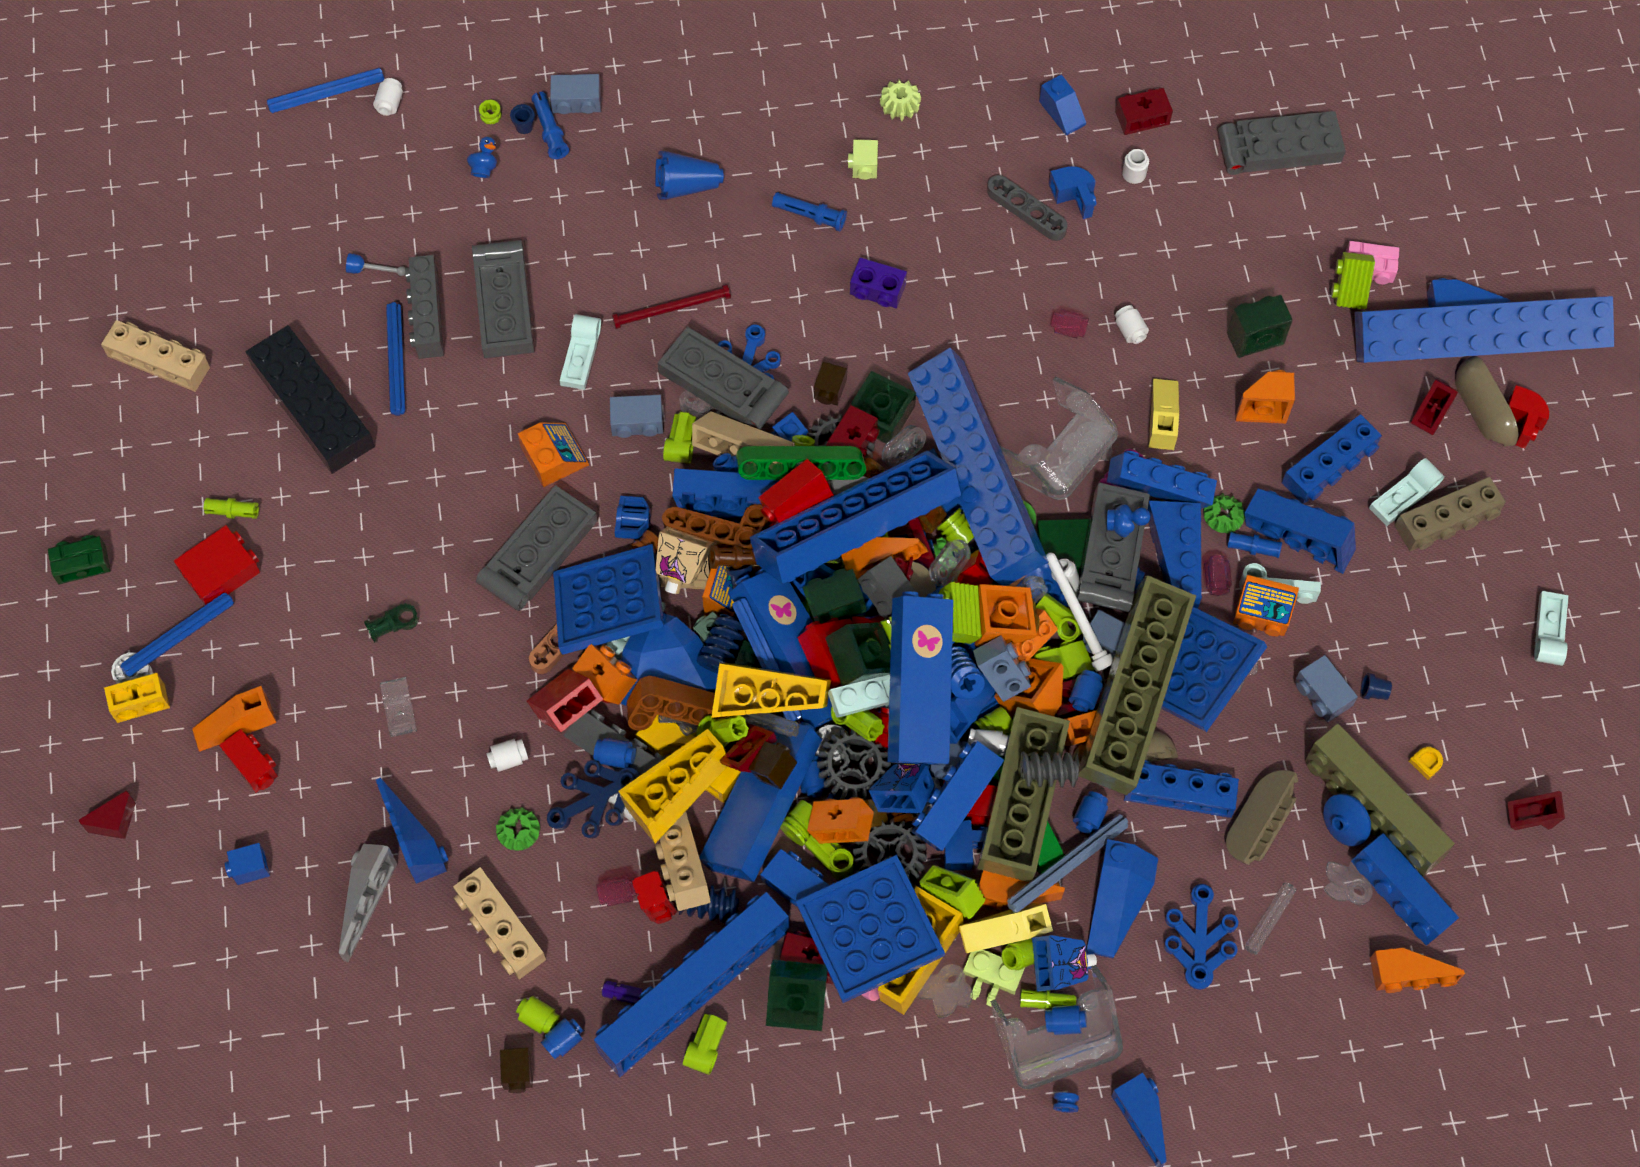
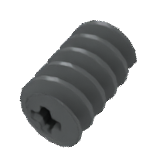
(1049, 769)

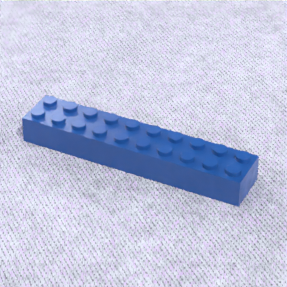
(1484, 329)
(985, 481)

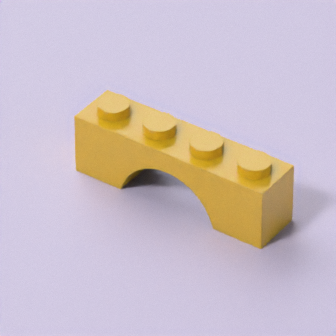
(668, 738)

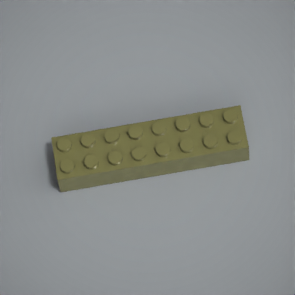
(1136, 685)

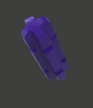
(623, 992)

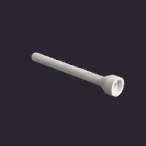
(1101, 658)

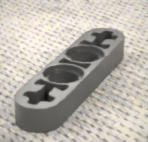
(1030, 204)

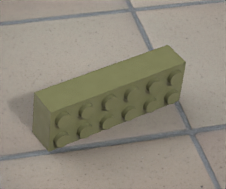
(1351, 771)
(1019, 811)

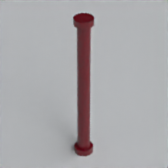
(671, 306)

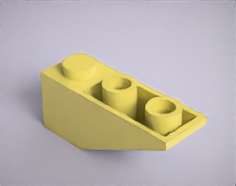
(1164, 414)
(1006, 927)

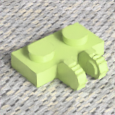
(991, 970)

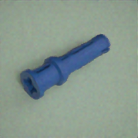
(552, 133)
(820, 214)

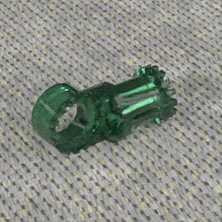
(391, 622)

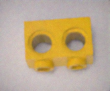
(136, 697)

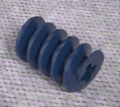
(720, 643)
(720, 904)

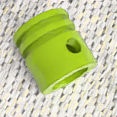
(956, 527)
(996, 720)
(796, 823)

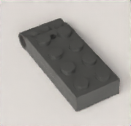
(1281, 142)
(502, 299)
(722, 379)
(537, 548)
(1109, 559)

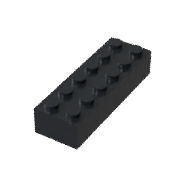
(310, 399)

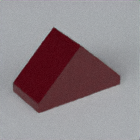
(1434, 407)
(111, 818)

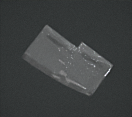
(398, 707)

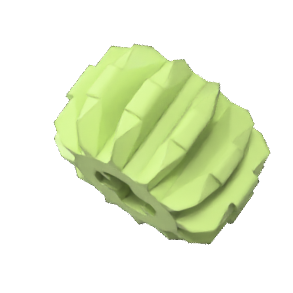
(900, 100)

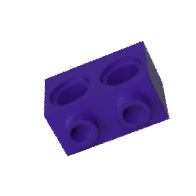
(880, 277)

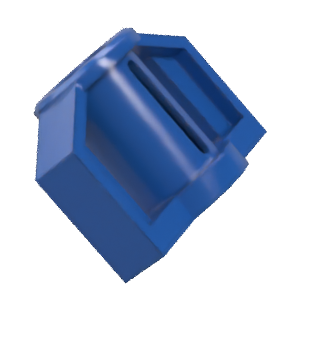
(632, 517)

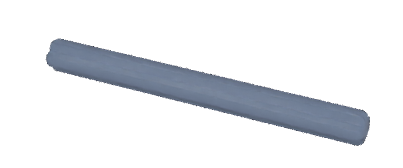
(1067, 863)

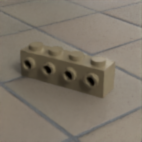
(1450, 514)

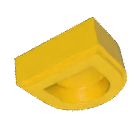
(1427, 761)

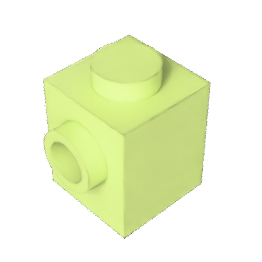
(864, 159)

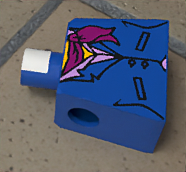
(903, 789)
(1060, 962)

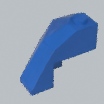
(669, 655)

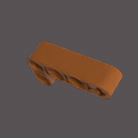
(714, 527)
(668, 699)

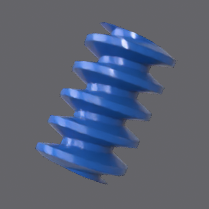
(965, 676)

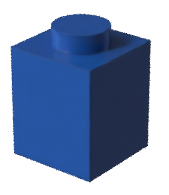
(247, 864)

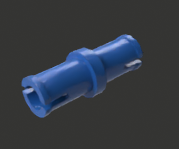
(1254, 545)

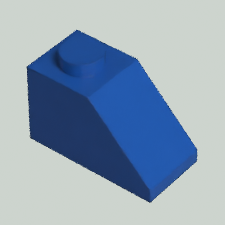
(1062, 104)

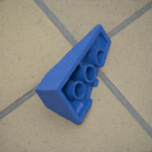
(416, 843)
(1122, 888)

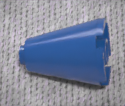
(685, 175)

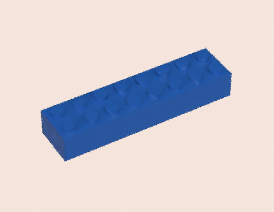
(855, 516)
(691, 984)

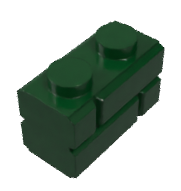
(78, 559)

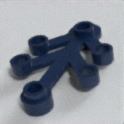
(598, 798)

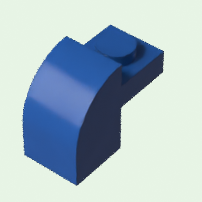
(1072, 184)
(959, 850)

